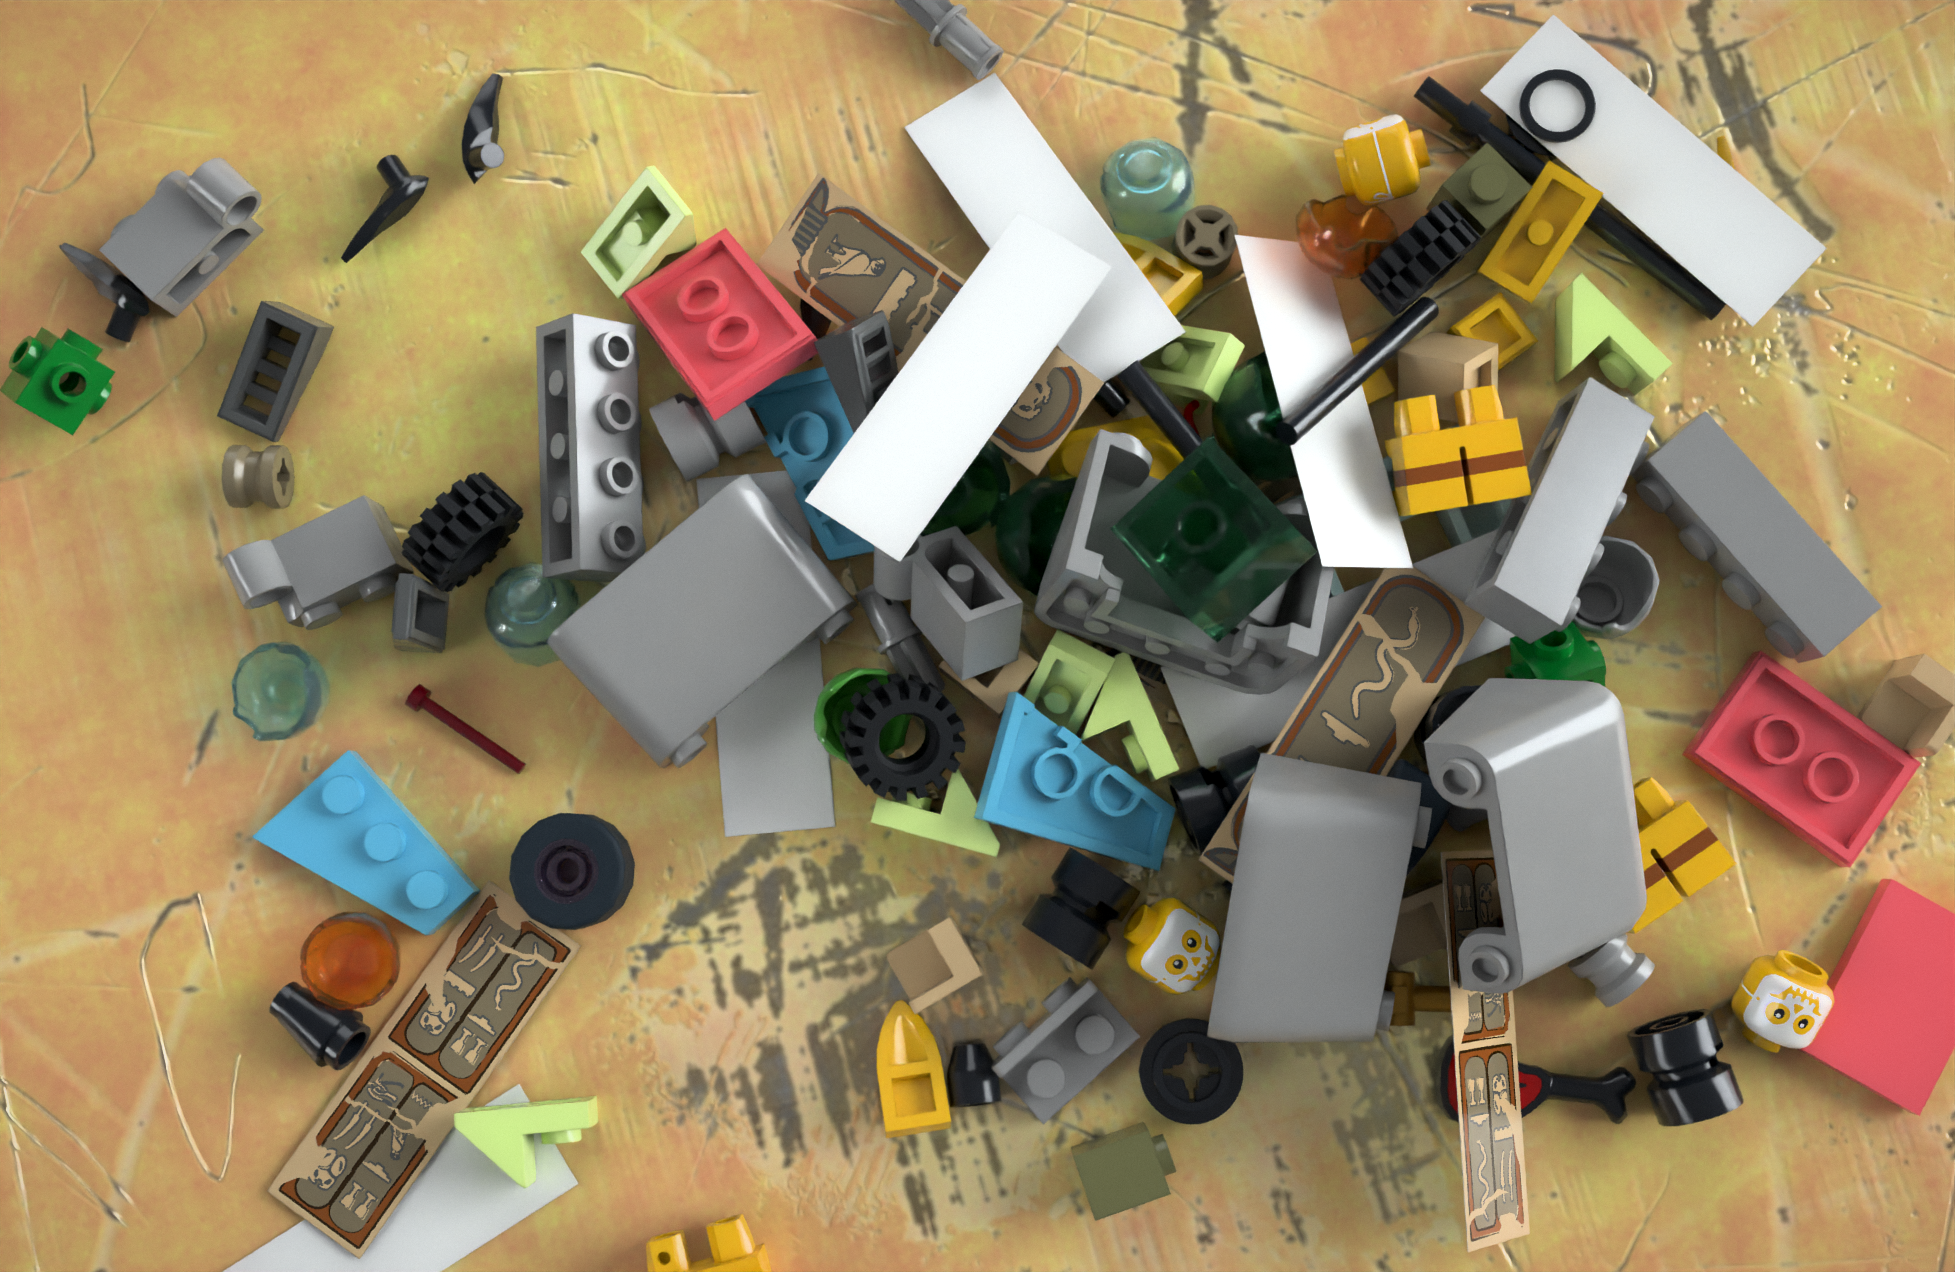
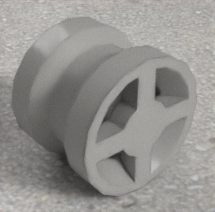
(1613, 970)

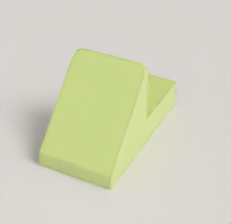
(640, 233)
(1593, 324)
(1194, 366)
(1068, 680)
(1125, 702)
(954, 824)
(508, 1130)

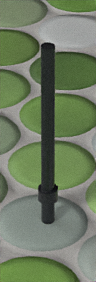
(1473, 124)

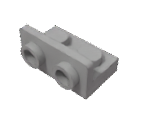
(1063, 1047)

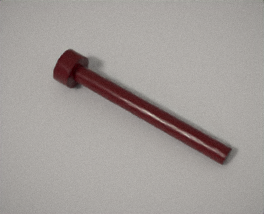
(420, 699)

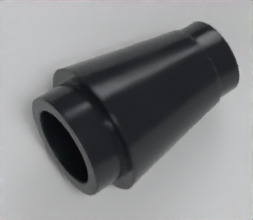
(323, 1031)

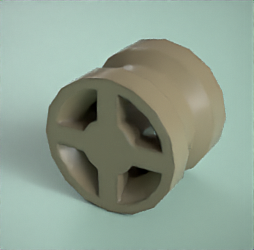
(1212, 231)
(258, 476)

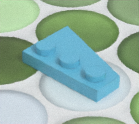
(808, 433)

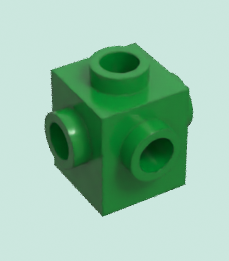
(58, 378)
(1557, 657)

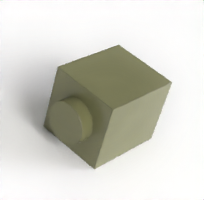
(1483, 190)
(1123, 1169)

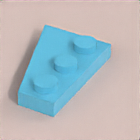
(1067, 793)
(370, 845)

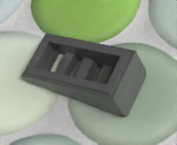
(253, 359)
(859, 363)
(419, 615)

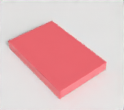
(721, 323)
(1801, 759)
(1893, 999)

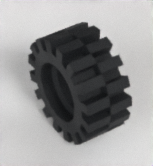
(1420, 257)
(462, 531)
(928, 762)

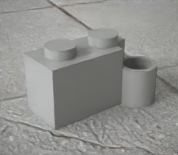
(186, 233)
(321, 565)
(955, 601)

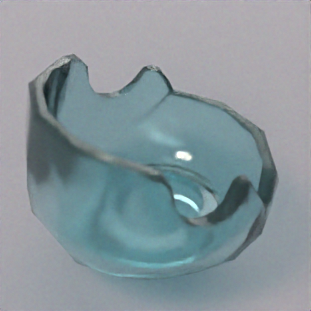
(1147, 187)
(526, 610)
(280, 691)

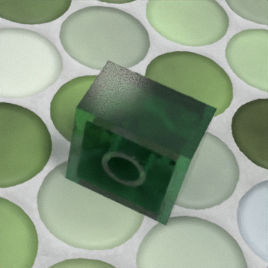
(1213, 540)

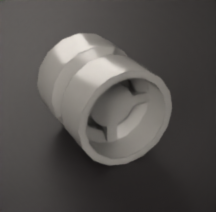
(698, 439)

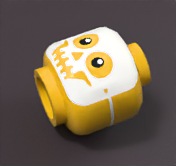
(1381, 160)
(1172, 946)
(1782, 1001)

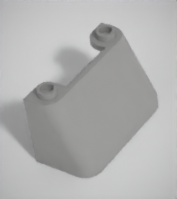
(1109, 598)
(701, 620)
(1560, 820)
(1315, 904)

